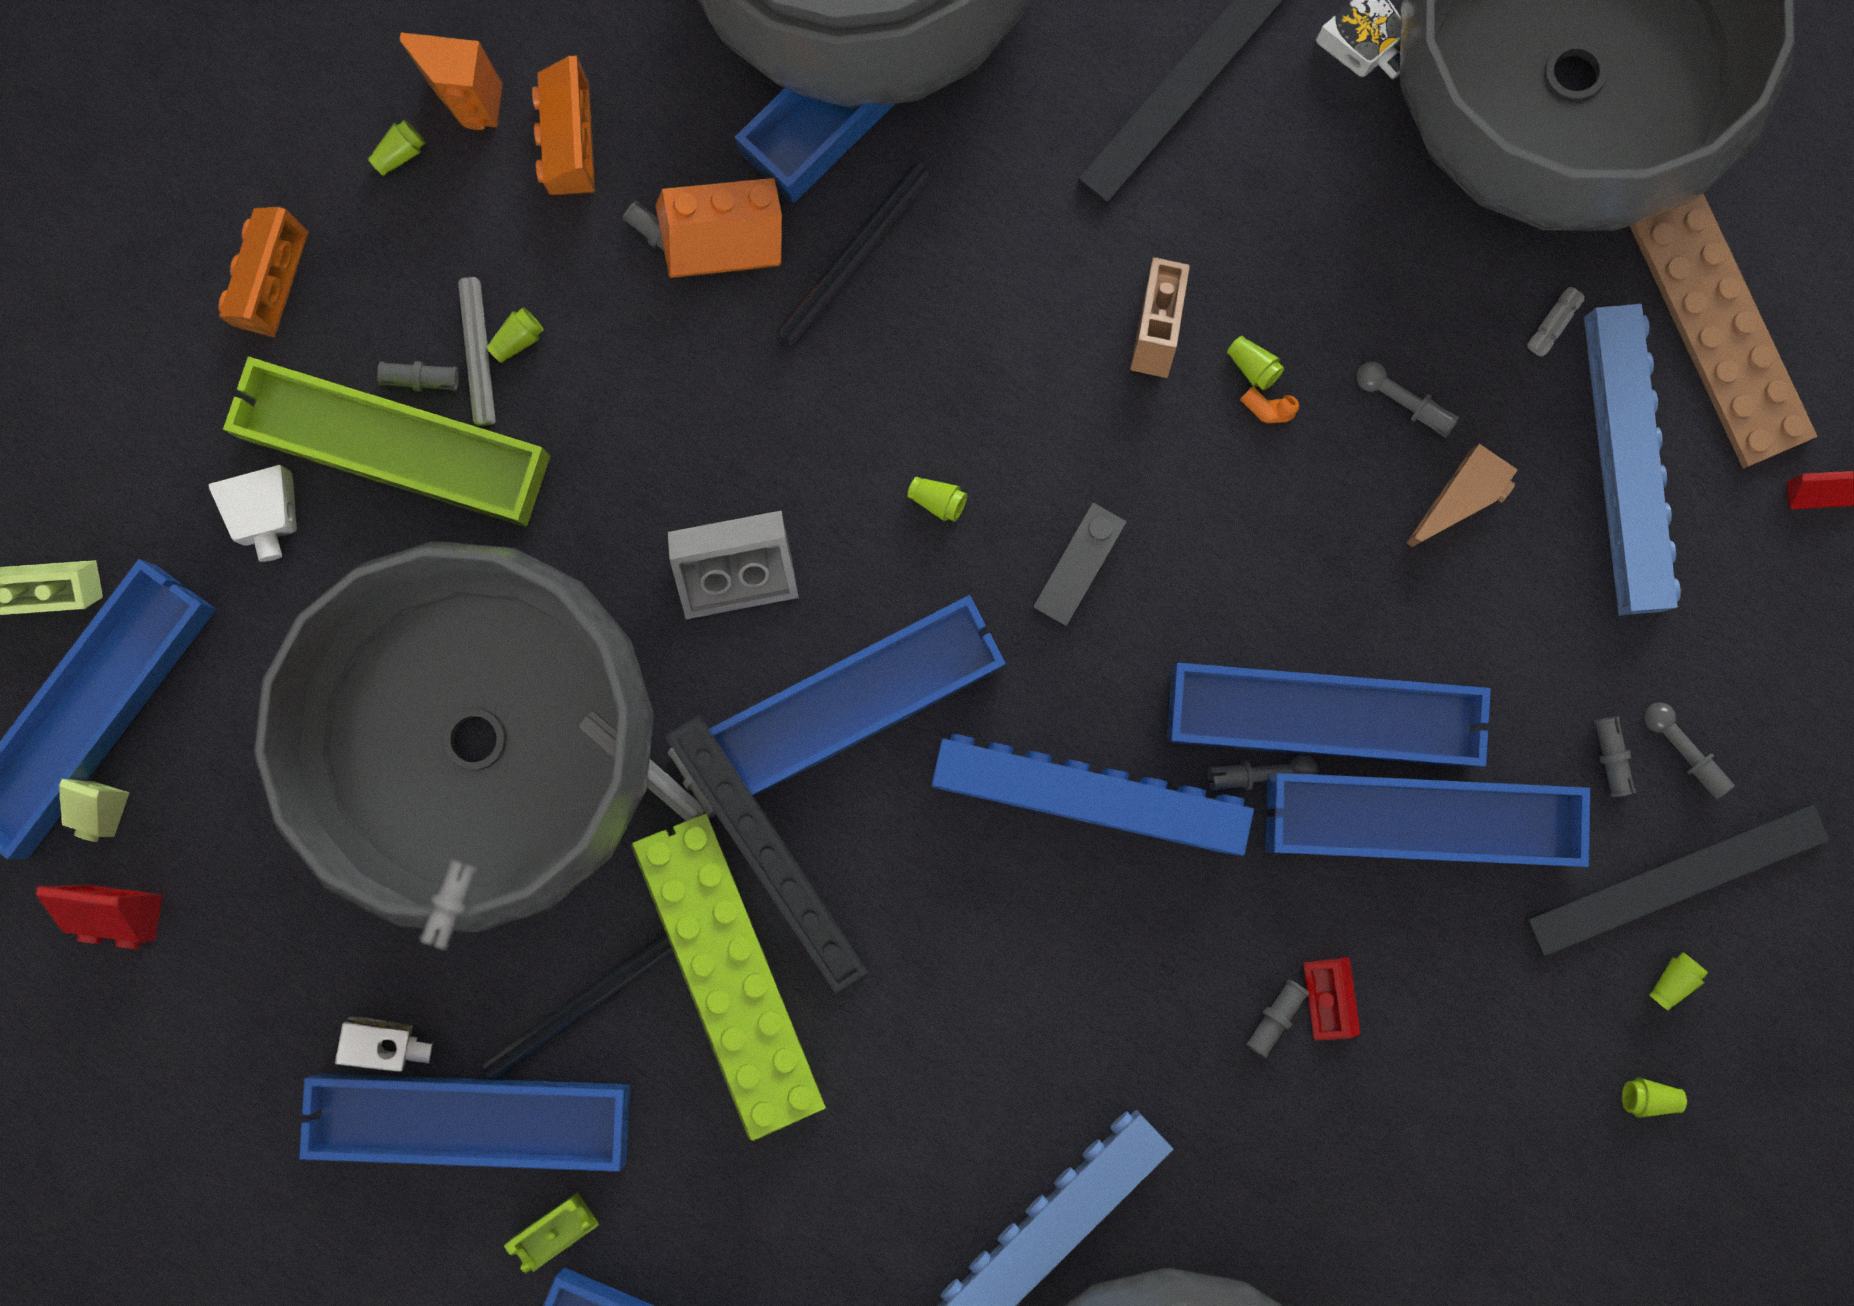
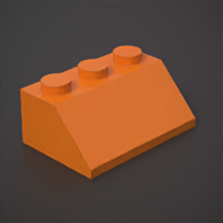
(459, 76)
(564, 128)
(720, 227)
(263, 271)

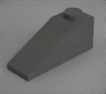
(1079, 564)

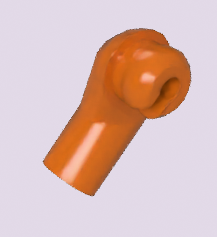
(1271, 410)

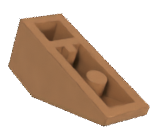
(1160, 318)
(1473, 486)

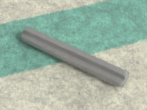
(476, 351)
(658, 781)

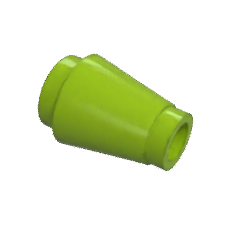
(396, 147)
(516, 334)
(1256, 363)
(938, 497)
(1678, 981)
(1651, 1098)

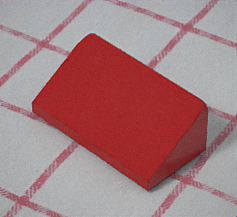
(1821, 490)
(1331, 998)

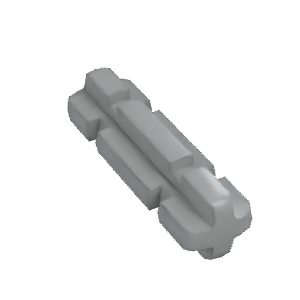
(1556, 321)

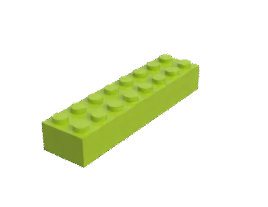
(388, 442)
(728, 977)

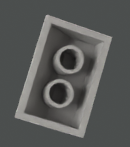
(732, 564)

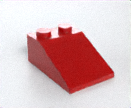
(103, 913)

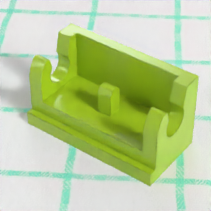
(552, 1233)

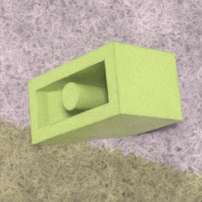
(91, 808)

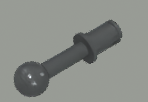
(1373, 377)
(1661, 719)
(1244, 775)

